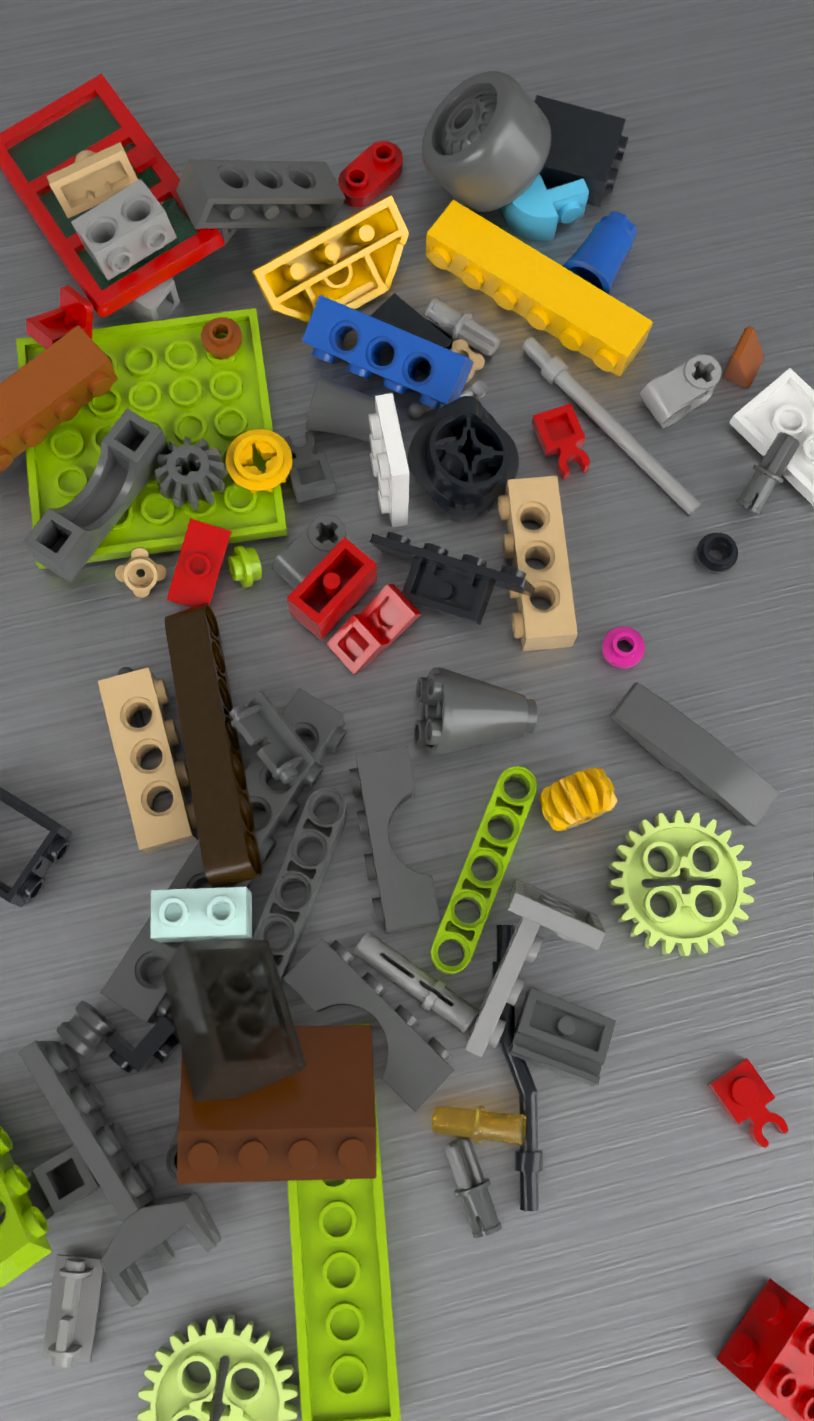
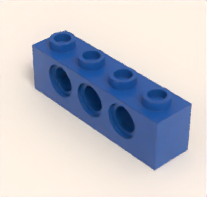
(334, 320)

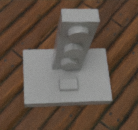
(535, 909)

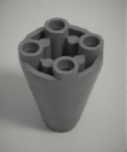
(468, 712)

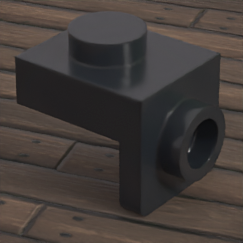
(157, 1044)

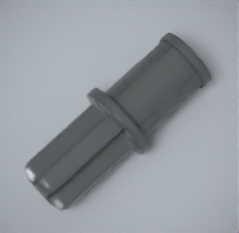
(769, 472)
(472, 1187)

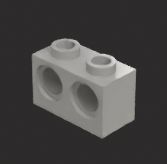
(124, 229)

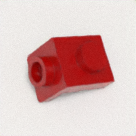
(54, 324)

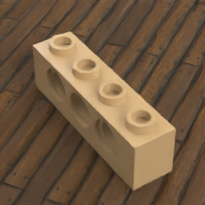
(539, 501)
(121, 699)

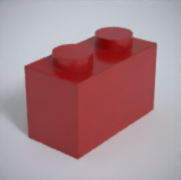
(332, 588)

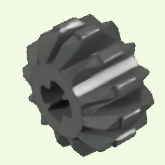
(185, 461)

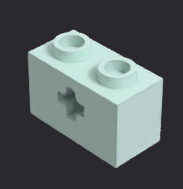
(201, 914)

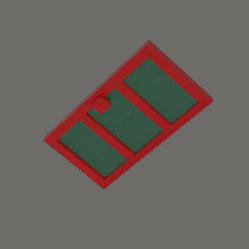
(92, 121)

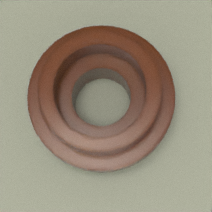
(222, 347)

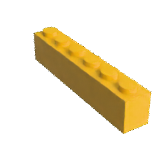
(537, 288)

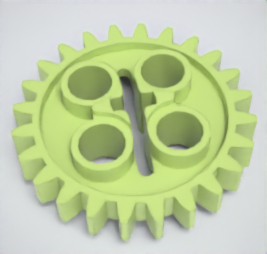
(683, 923)
(178, 1395)

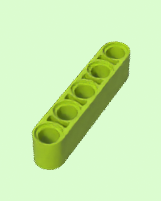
(494, 851)

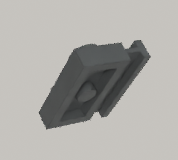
(562, 1037)

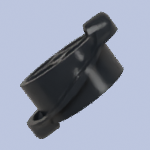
(449, 469)

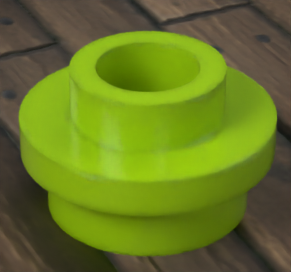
(245, 565)

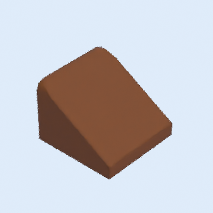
(744, 360)

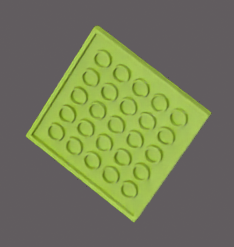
(185, 393)

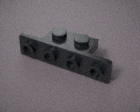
(448, 583)

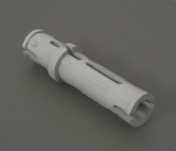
(416, 982)

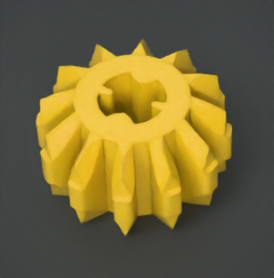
(577, 799)

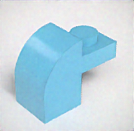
(539, 210)

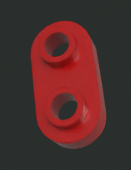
(373, 171)

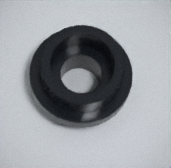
(721, 543)

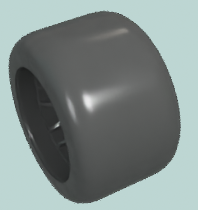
(486, 142)

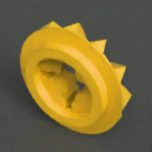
(269, 446)

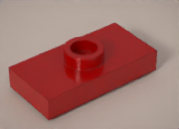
(199, 564)

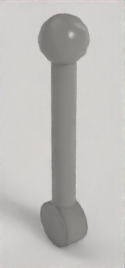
(477, 390)

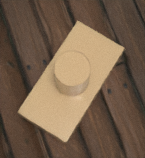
(92, 179)

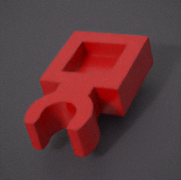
(561, 435)
(744, 1097)

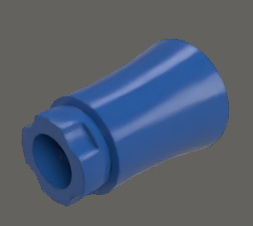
(603, 251)

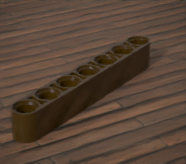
(212, 749)

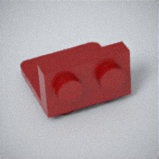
(776, 1352)

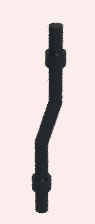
(527, 1158)

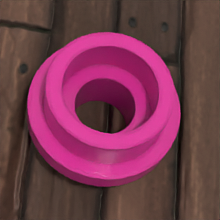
(623, 659)

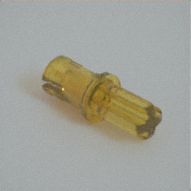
(479, 1125)

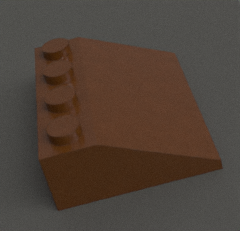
(294, 1129)

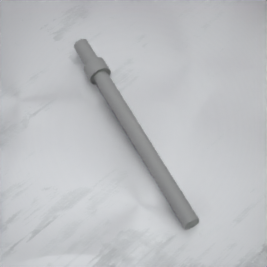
(556, 371)

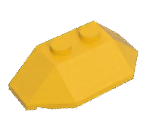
(343, 263)

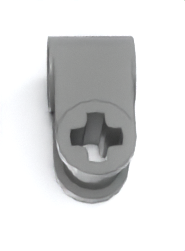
(681, 389)

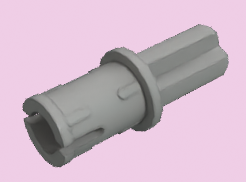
(461, 327)

